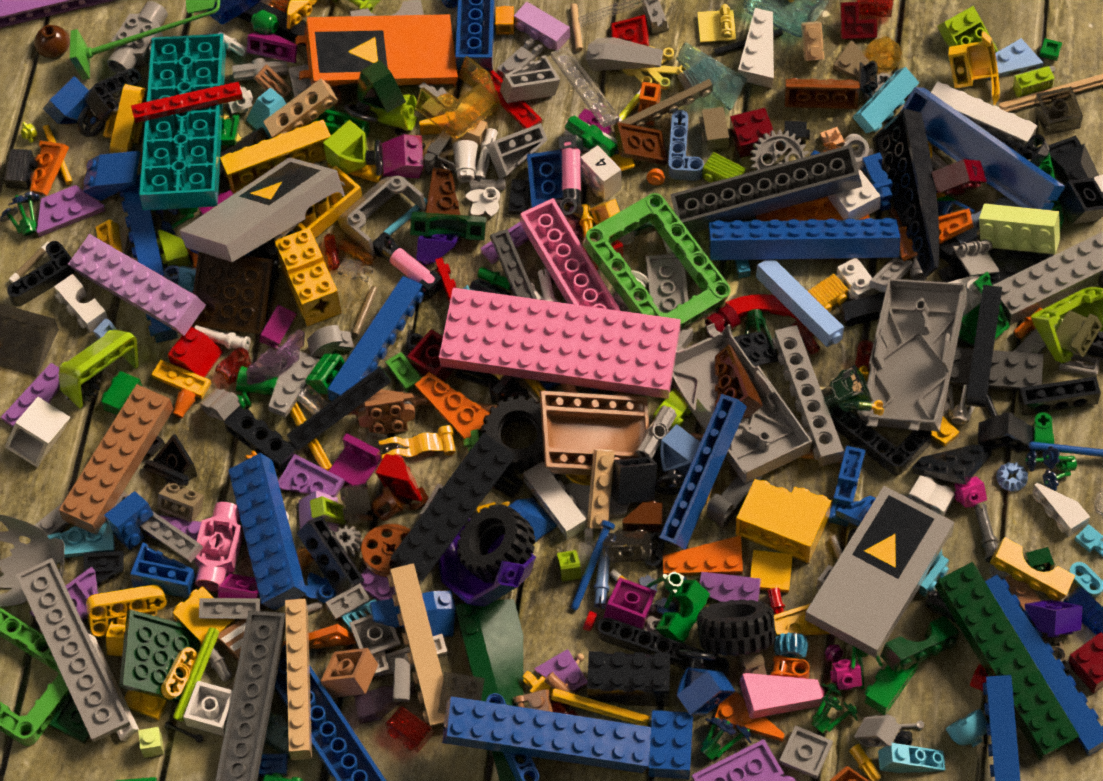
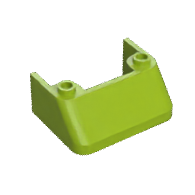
(94, 359)

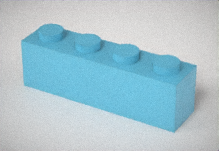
(885, 100)

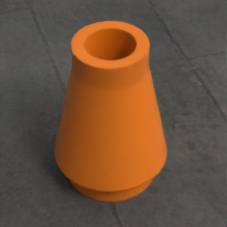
(184, 401)

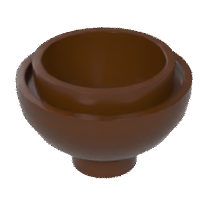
(51, 41)

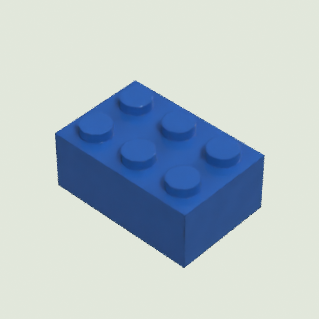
(670, 744)

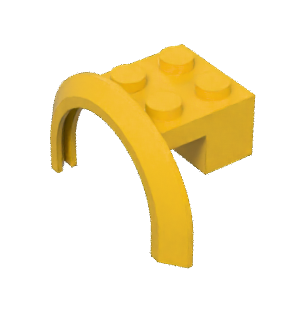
(975, 62)

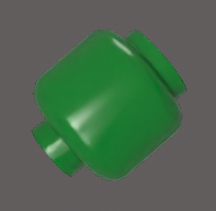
(265, 22)

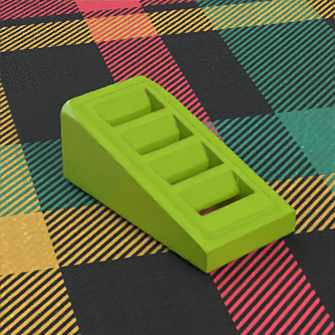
(326, 508)

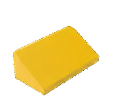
(110, 234)

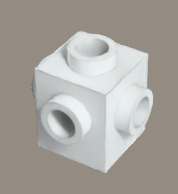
(242, 105)

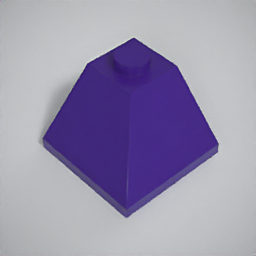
(434, 246)

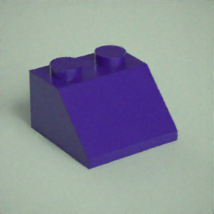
(1055, 617)

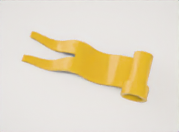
(424, 442)

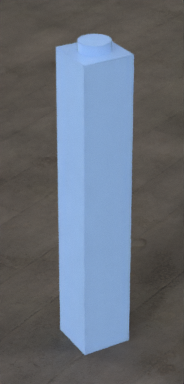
(799, 302)

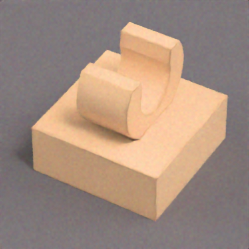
(832, 135)

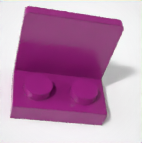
(356, 461)

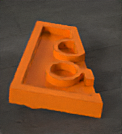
(48, 166)

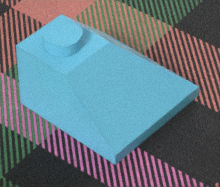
(263, 108)

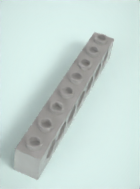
(791, 338)

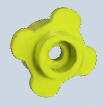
(28, 132)

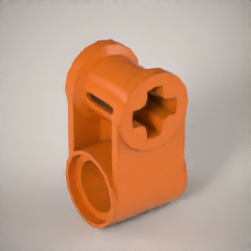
(789, 667)

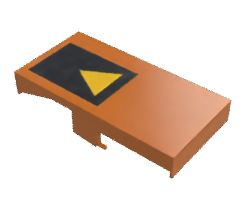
(408, 45)

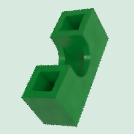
(692, 600)

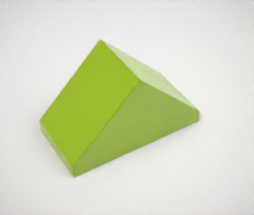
(569, 565)

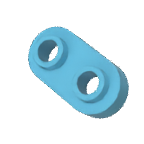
(1088, 579)

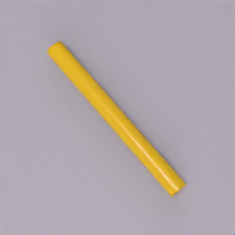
(64, 171)

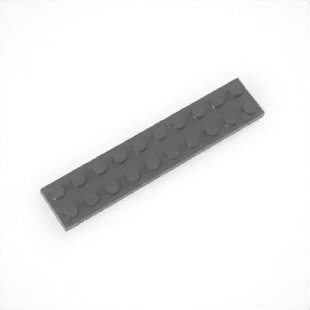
(252, 696)

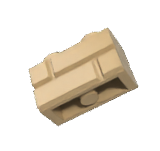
(812, 40)

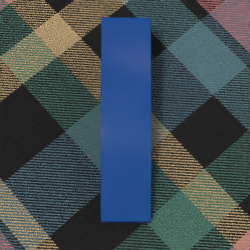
(847, 482)

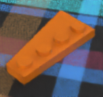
(714, 557)

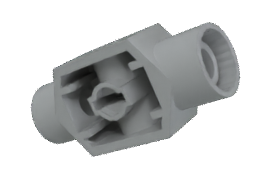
(139, 51)

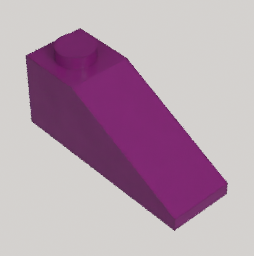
(272, 47)

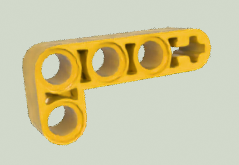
(125, 126)
(148, 599)

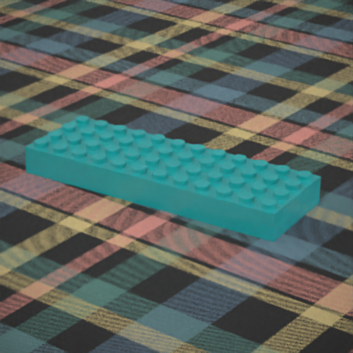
(184, 147)

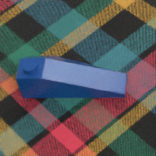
(439, 609)

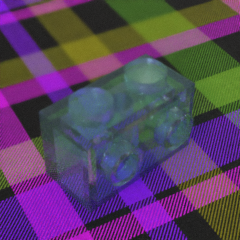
(277, 734)

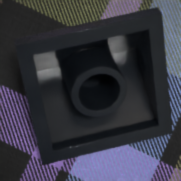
(176, 458)

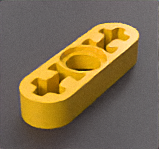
(172, 677)

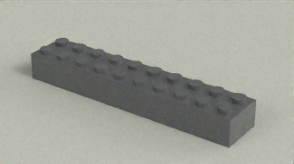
(768, 189)

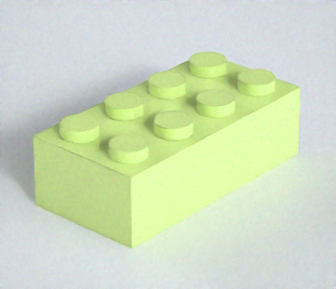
(1020, 228)

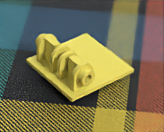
(717, 25)

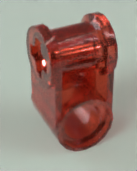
(863, 359)
(230, 366)

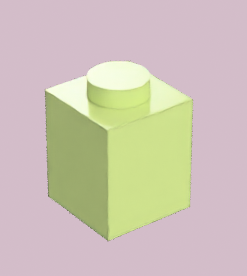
(151, 742)

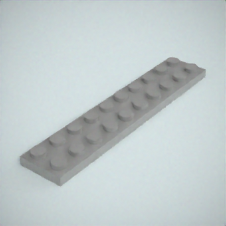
(73, 650)

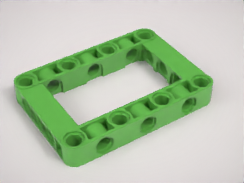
(683, 247)
(47, 706)

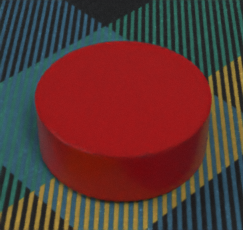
(590, 620)

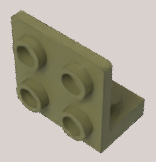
(1078, 332)

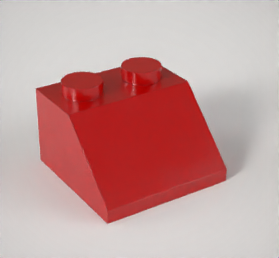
(195, 352)
(395, 473)

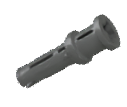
(989, 541)

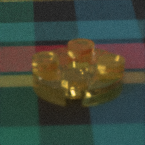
(887, 46)

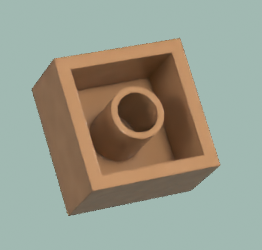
(349, 673)

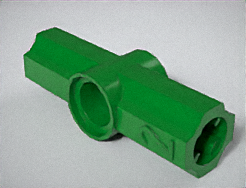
(590, 135)

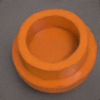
(655, 177)

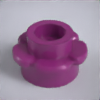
(833, 653)

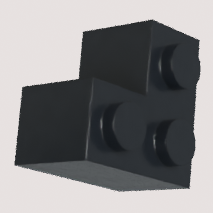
(1005, 431)

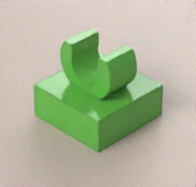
(470, 442)

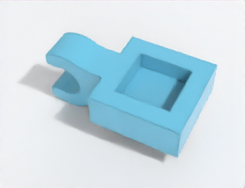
(1090, 539)

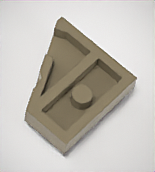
(849, 61)

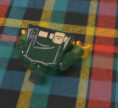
(852, 391)

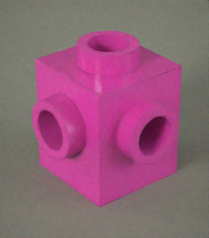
(971, 492)
(845, 676)

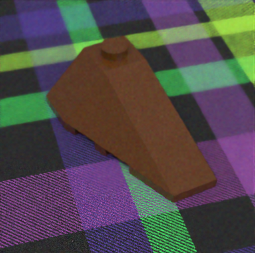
(734, 381)

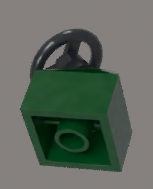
(377, 90)

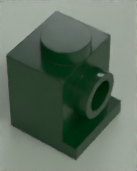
(1040, 559)

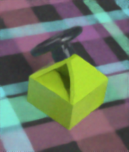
(349, 150)

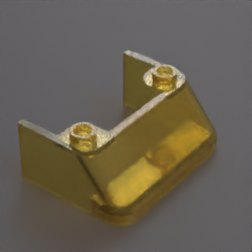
(461, 114)

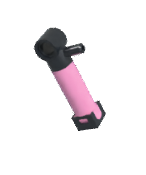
(571, 176)
(387, 248)

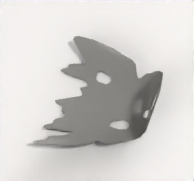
(25, 556)

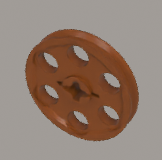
(383, 543)

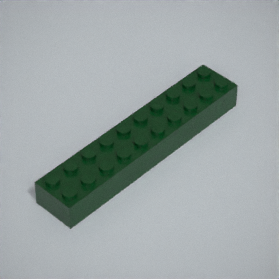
(1004, 654)

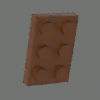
(641, 143)

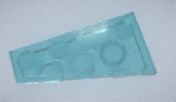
(725, 81)

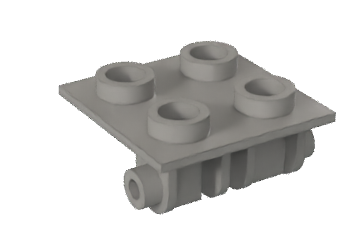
(976, 257)

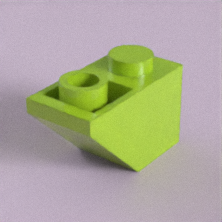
(174, 249)

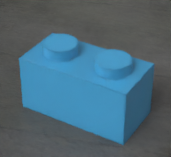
(743, 268)

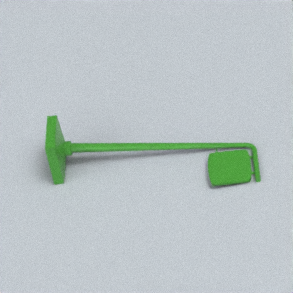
(81, 54)

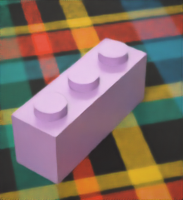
(541, 26)

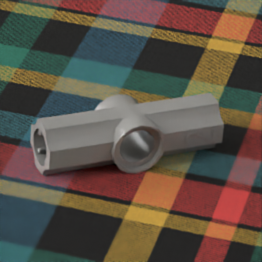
(248, 71)
(661, 425)

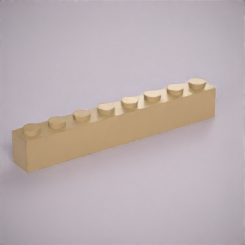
(419, 639)
(298, 679)

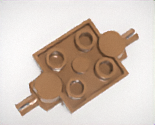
(388, 412)

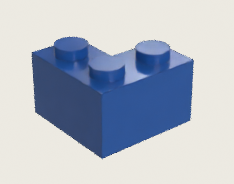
(127, 518)

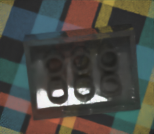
(25, 339)

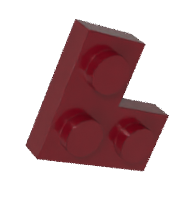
(851, 25)

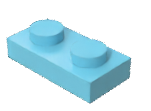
(939, 570)

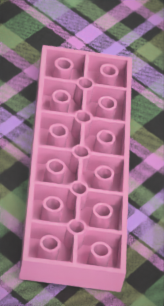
(560, 343)

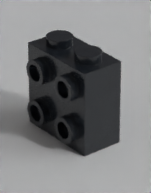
(634, 480)

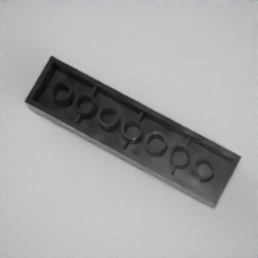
(453, 506)

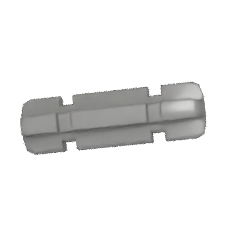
(483, 184)

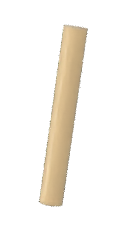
(576, 27)

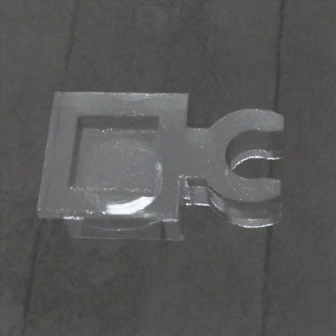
(352, 268)

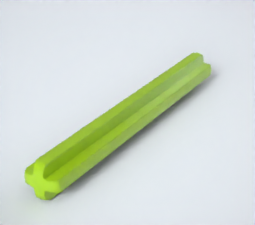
(197, 672)

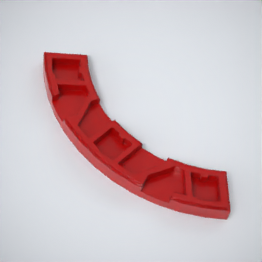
(763, 302)

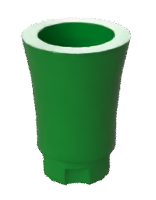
(265, 387)

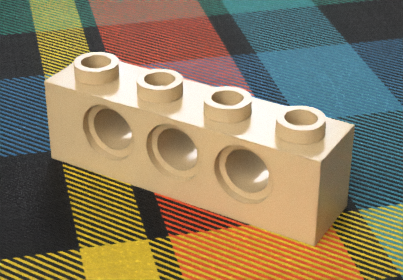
(290, 115)

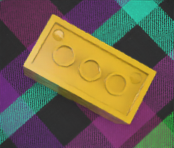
(308, 277)
(783, 519)

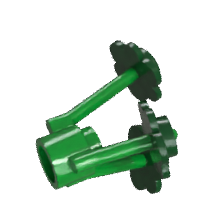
(820, 719)

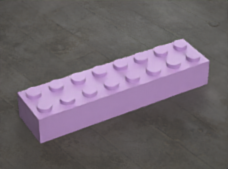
(137, 284)

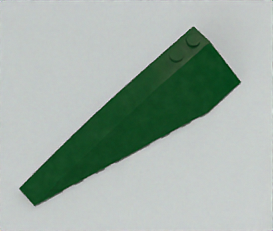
(496, 653)

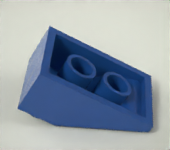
(110, 174)
(545, 176)

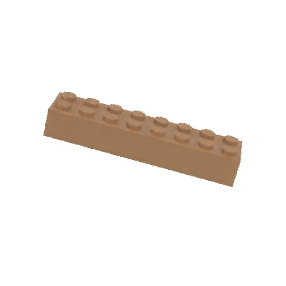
(116, 459)

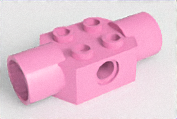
(221, 546)

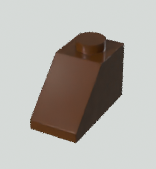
(645, 517)

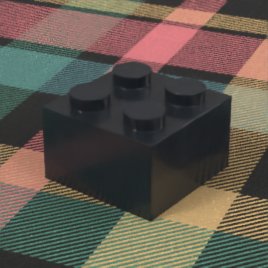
(1082, 200)

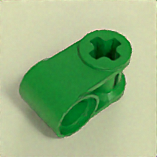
(1044, 432)

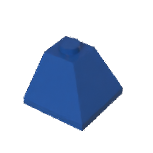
(535, 515)

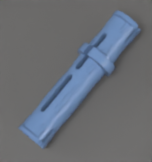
(601, 587)

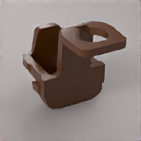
(395, 502)

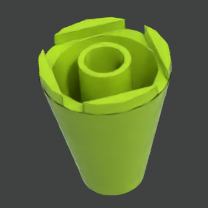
(401, 116)

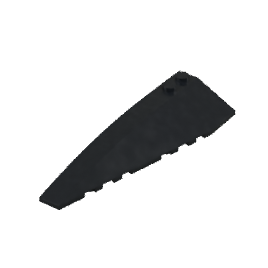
(909, 167)

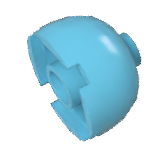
(969, 729)

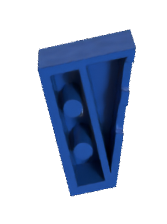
(157, 569)

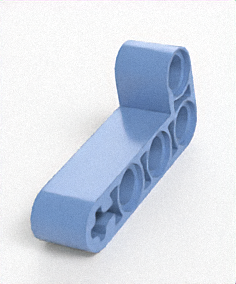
(679, 144)

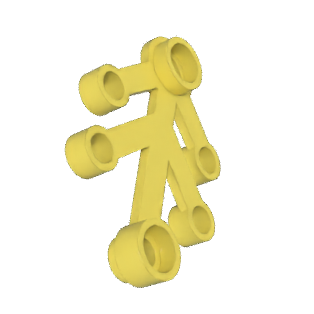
(654, 72)

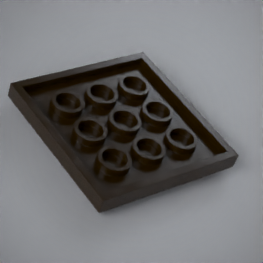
(233, 292)

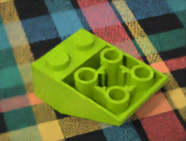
(963, 28)

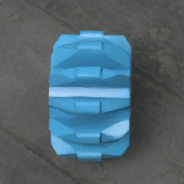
(791, 645)

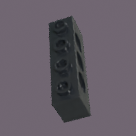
(1059, 395)
(242, 418)
(329, 555)

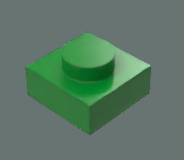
(1050, 49)

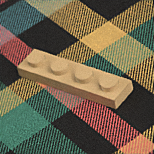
(600, 487)

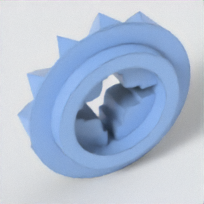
(1012, 484)

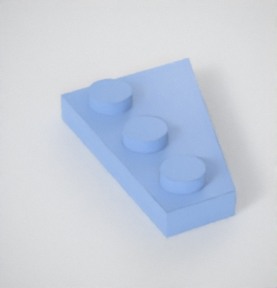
(1015, 58)

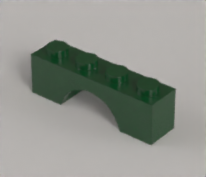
(433, 223)
(904, 653)

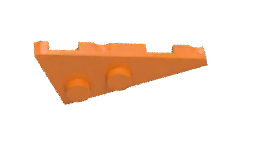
(330, 636)
(736, 712)

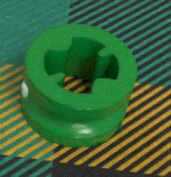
(244, 400)

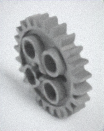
(768, 148)

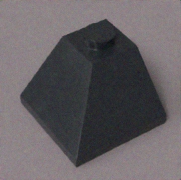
(1074, 164)

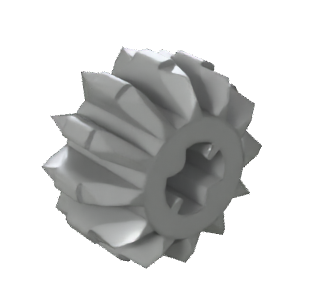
(353, 539)

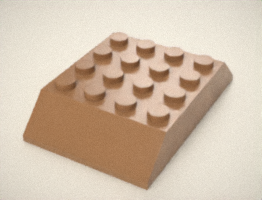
(584, 422)

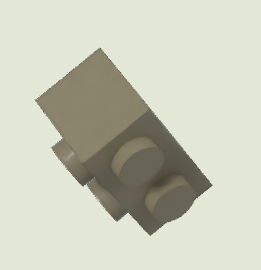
(715, 128)
(180, 502)

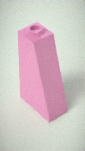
(777, 694)

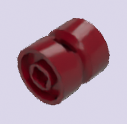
(725, 316)

